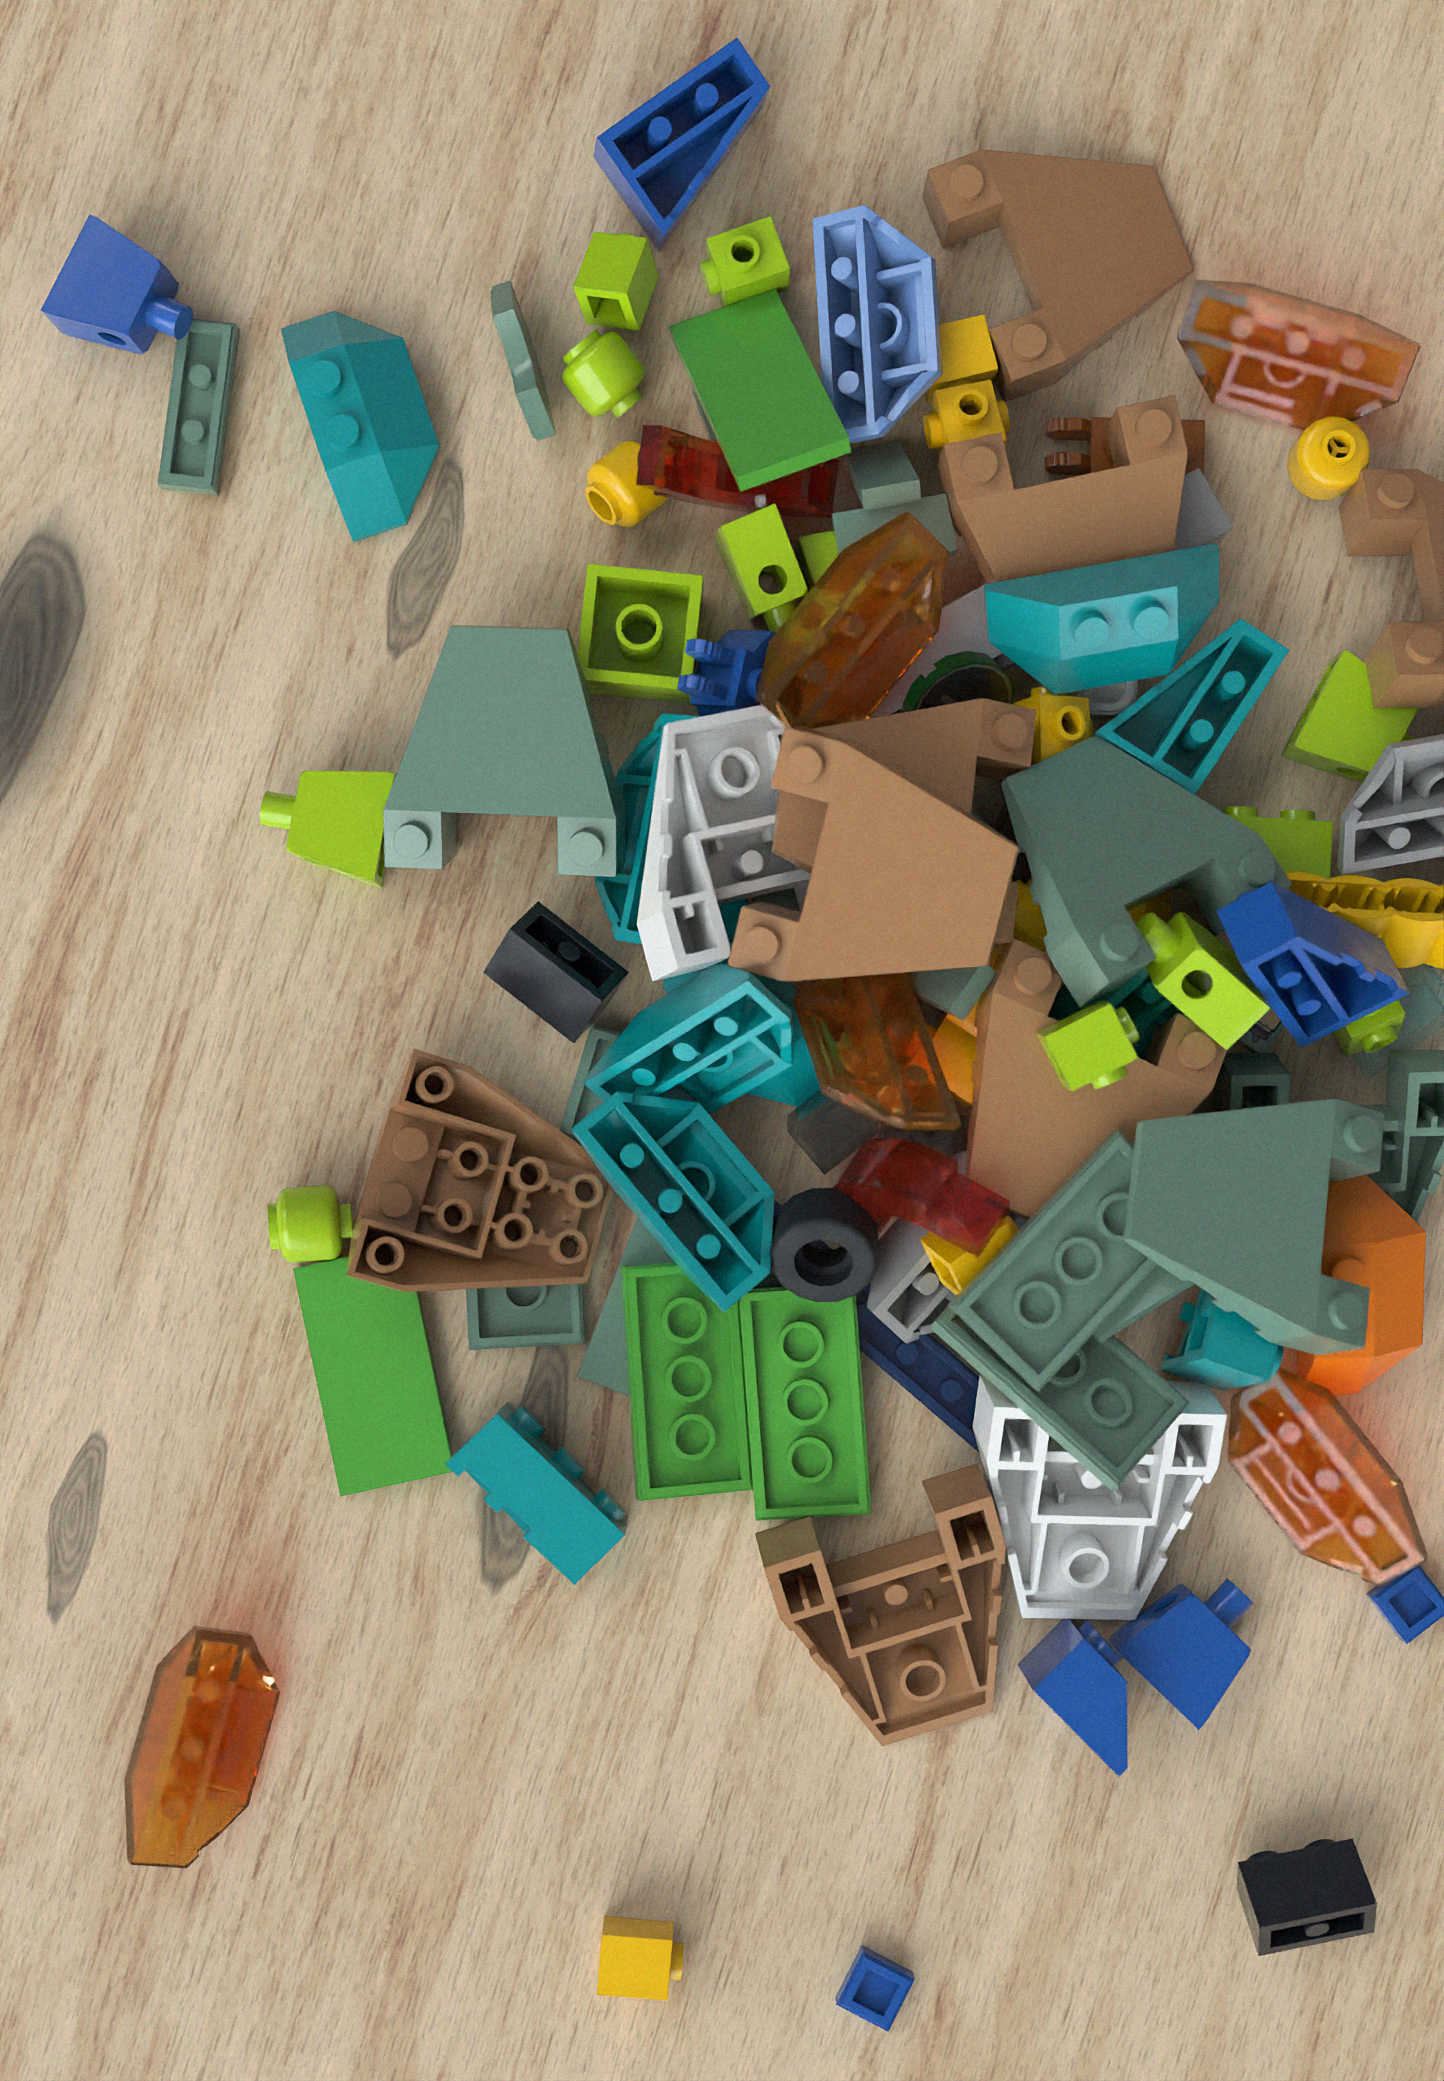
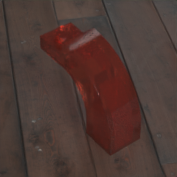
(698, 473)
(925, 1188)

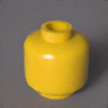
(1328, 458)
(614, 491)

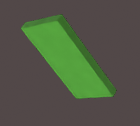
(759, 390)
(373, 1379)
(683, 1386)
(804, 1405)

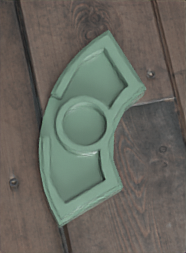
(522, 361)

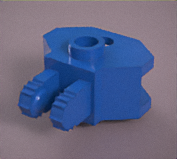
(726, 671)

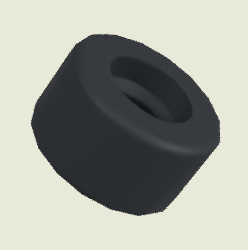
(817, 1272)

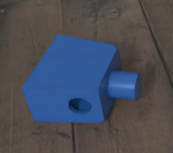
(115, 293)
(1188, 1647)

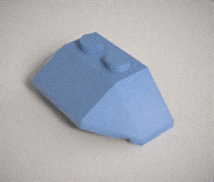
(874, 320)

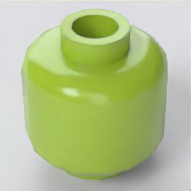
(603, 374)
(309, 1223)

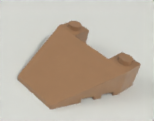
(1084, 239)
(1403, 516)
(1077, 518)
(939, 748)
(893, 879)
(1030, 1128)
(904, 1623)

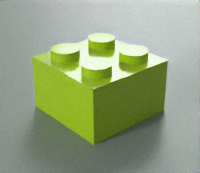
(638, 631)

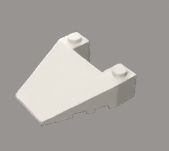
(710, 837)
(1065, 1533)

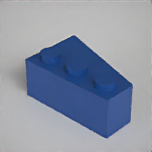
(680, 138)
(1309, 961)

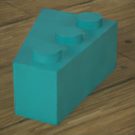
(1198, 707)
(1221, 1348)
(541, 1491)

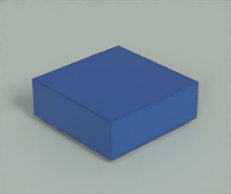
(1409, 1603)
(875, 1988)

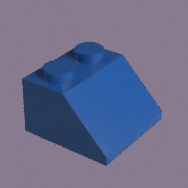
(1079, 1682)

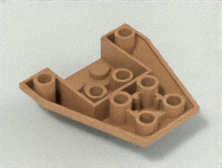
(473, 1190)

